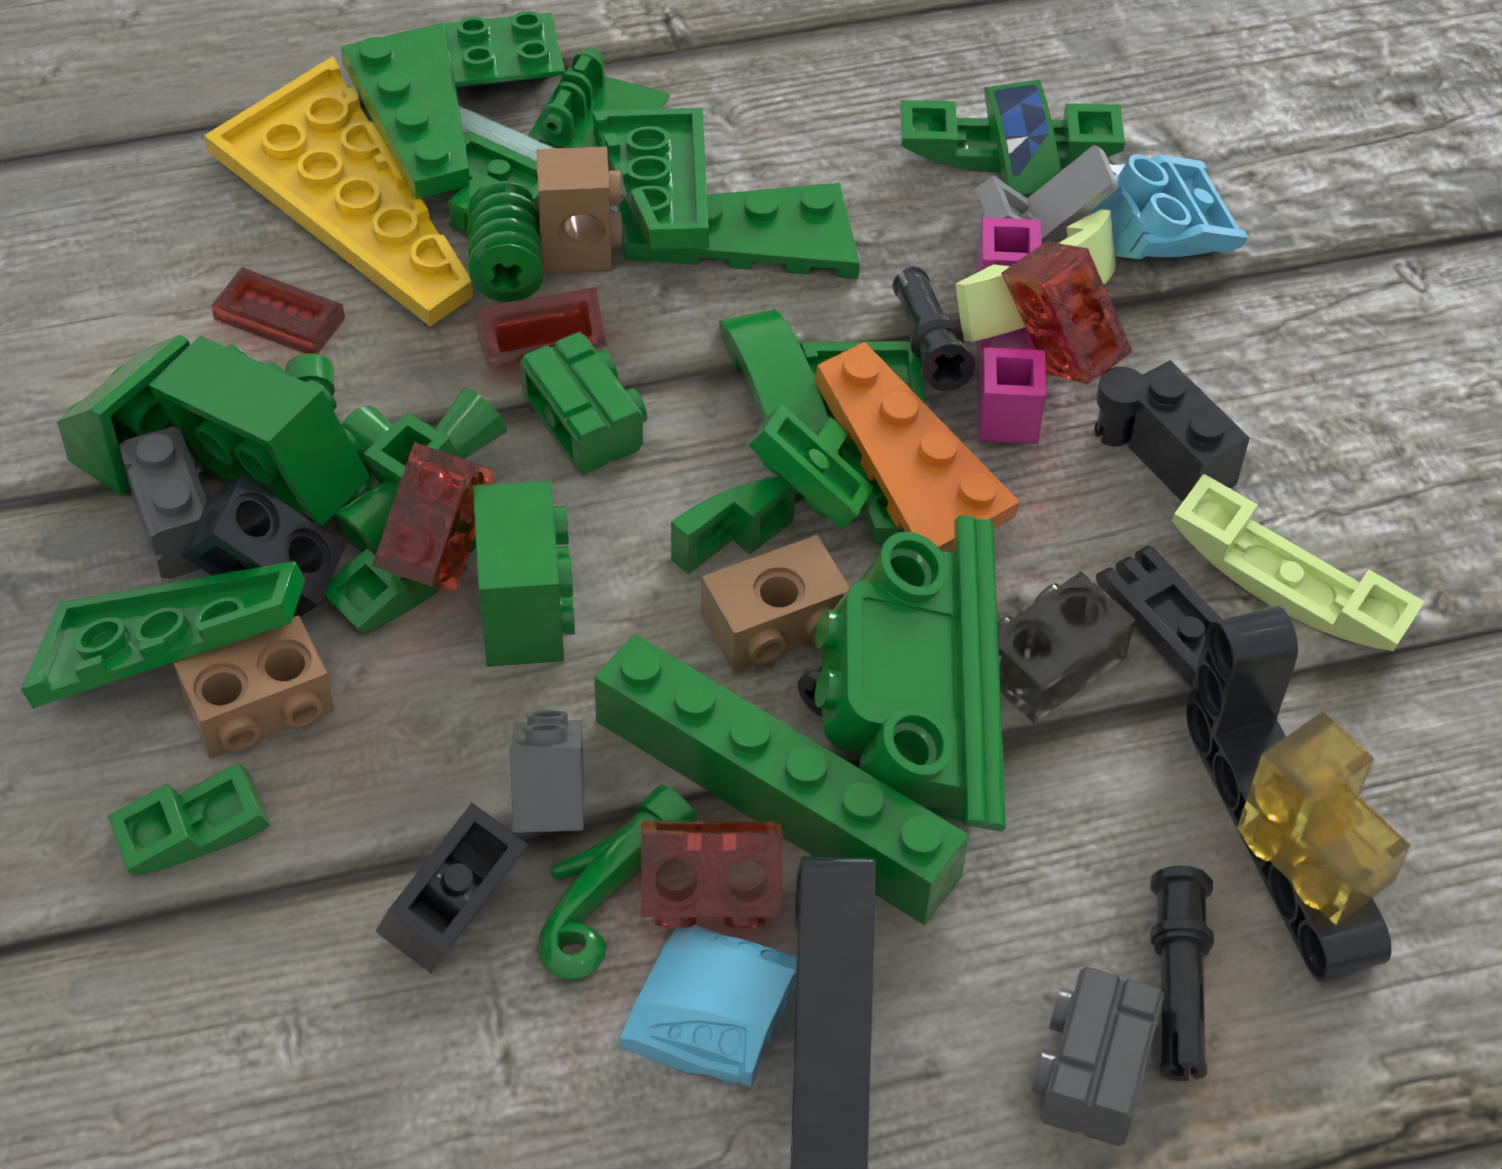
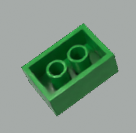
(261, 425)

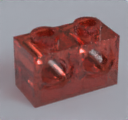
(1067, 311)
(432, 518)
(711, 851)

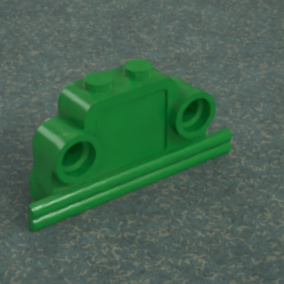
(919, 674)

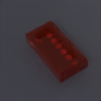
(278, 311)

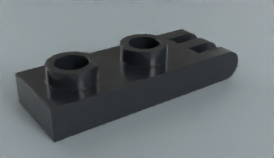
(1164, 607)

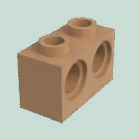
(252, 679)

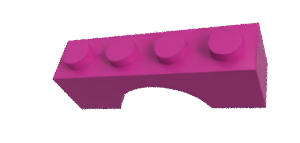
(1008, 365)

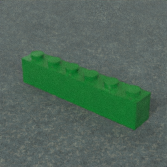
(778, 775)

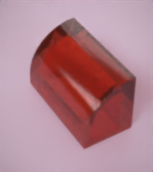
(526, 325)

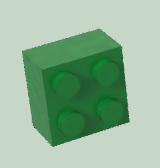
(523, 573)

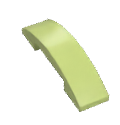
(985, 300)
(1285, 575)

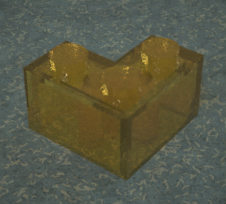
(1315, 825)

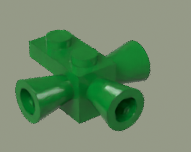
(386, 450)

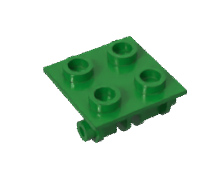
(504, 48)
(583, 89)

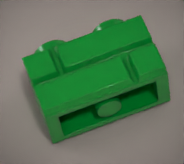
(583, 402)

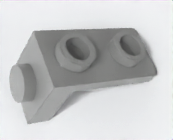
(1057, 202)

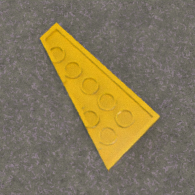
(336, 178)

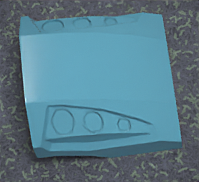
(1168, 210)
(710, 1005)

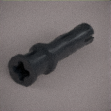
(934, 337)
(1182, 942)

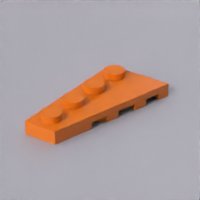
(910, 450)

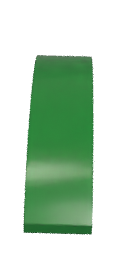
(937, 133)
(774, 367)

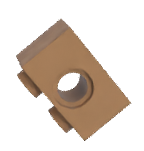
(576, 209)
(770, 601)

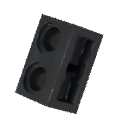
(267, 536)

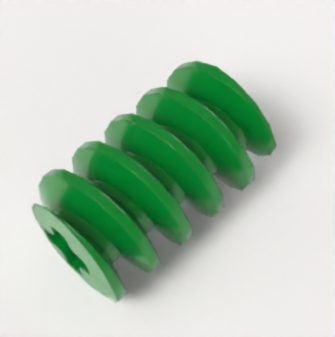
(504, 242)

